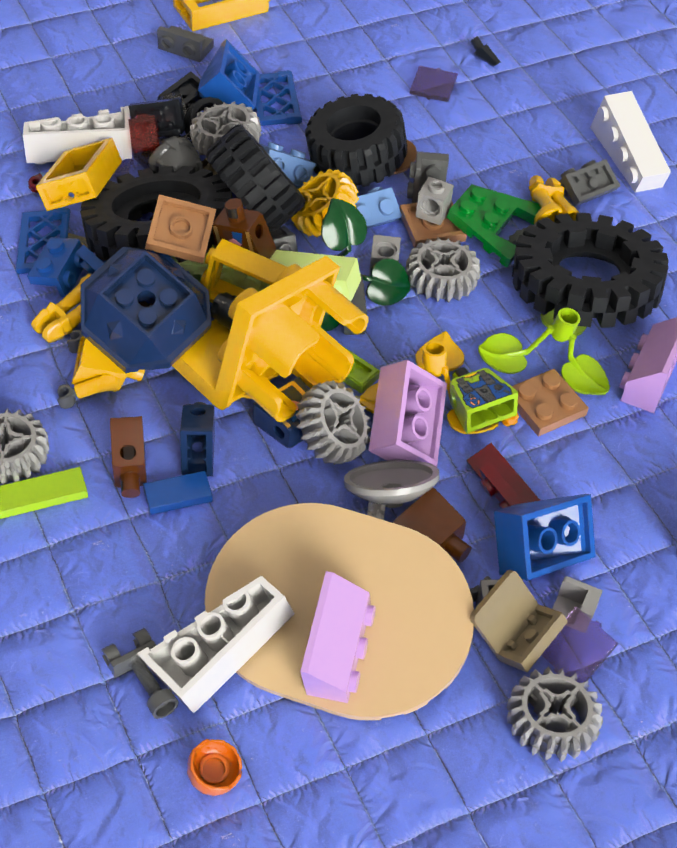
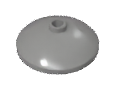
(391, 481)

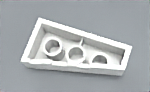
(50, 137)

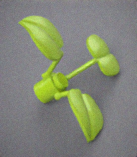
(582, 374)

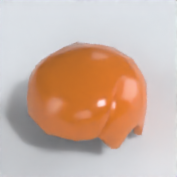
(214, 767)

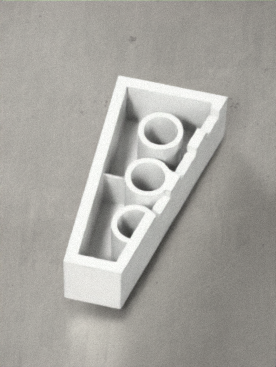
(630, 142)
(218, 642)

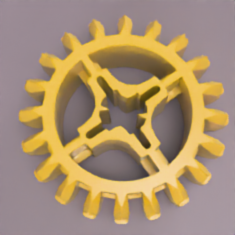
(318, 194)

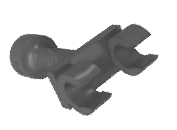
(161, 701)

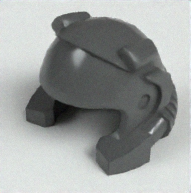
(175, 152)

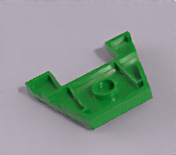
(485, 214)

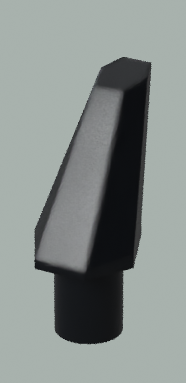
(484, 52)

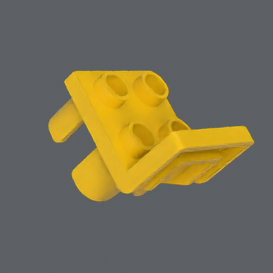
(275, 336)

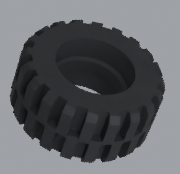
(357, 137)
(255, 177)

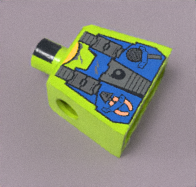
(481, 398)

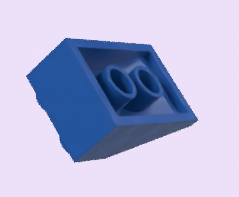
(230, 78)
(544, 535)

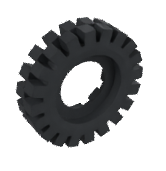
(112, 215)
(551, 286)

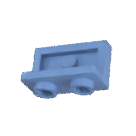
(293, 164)
(379, 207)

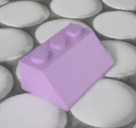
(651, 367)
(408, 414)
(337, 639)

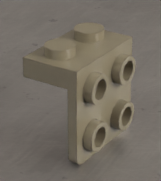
(515, 623)

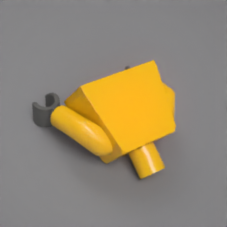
(92, 372)

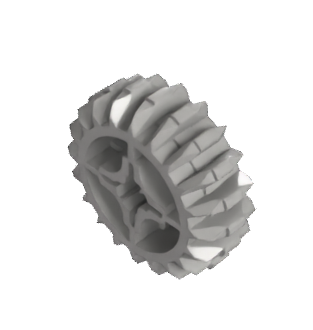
(218, 120)
(443, 269)
(333, 422)
(22, 446)
(554, 732)

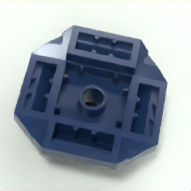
(136, 334)

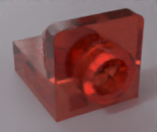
(144, 133)

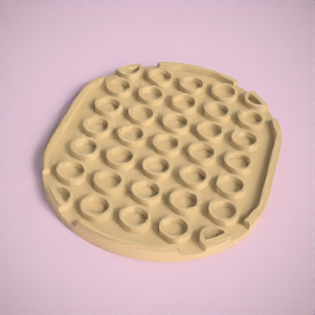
(418, 593)

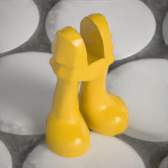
(550, 198)
(54, 321)

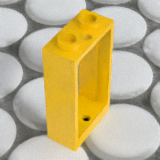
(217, 13)
(79, 171)
(240, 260)

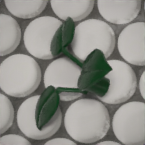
(347, 227)

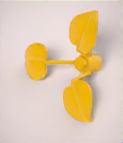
(437, 358)

